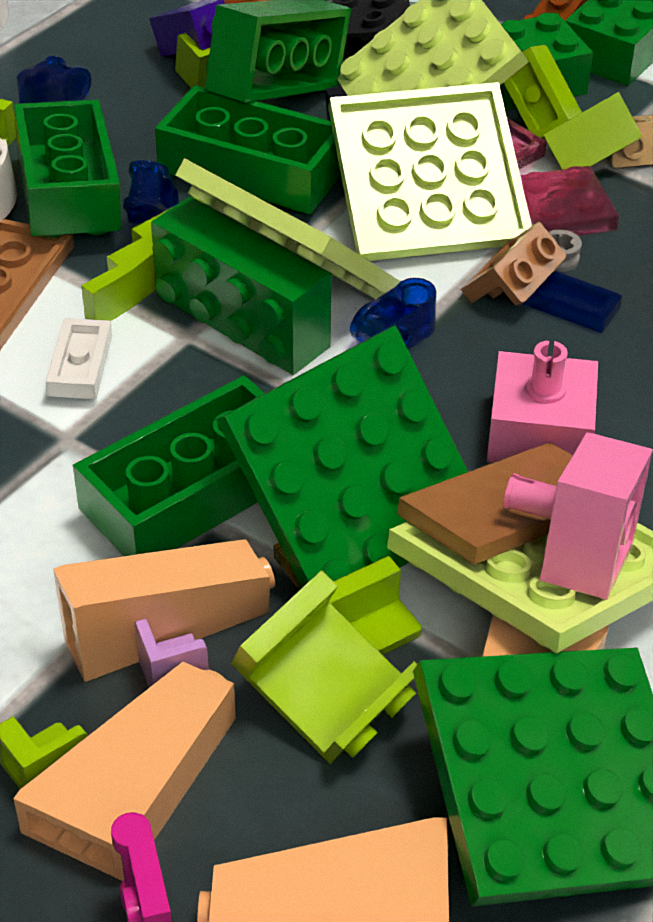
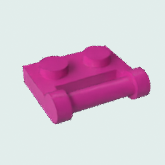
(143, 886)

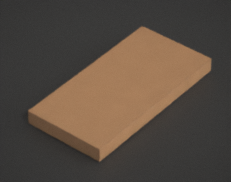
(25, 270)
(469, 508)

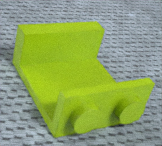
(322, 672)

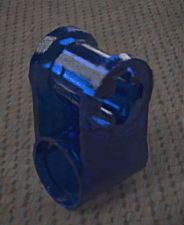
(53, 82)
(149, 192)
(407, 306)

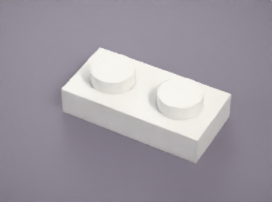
(79, 358)

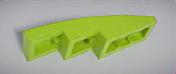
(127, 280)

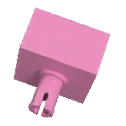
(541, 401)
(590, 512)

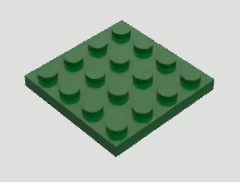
(340, 452)
(544, 770)

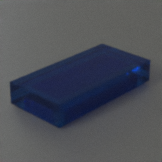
(576, 301)

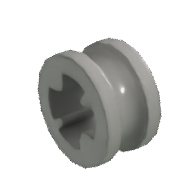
(571, 245)

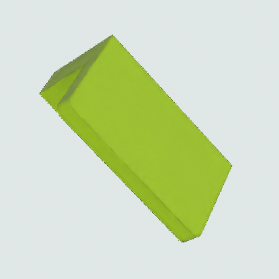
(541, 92)
(593, 134)
(373, 605)

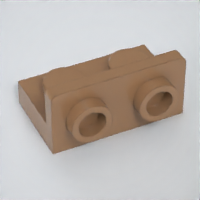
(517, 267)

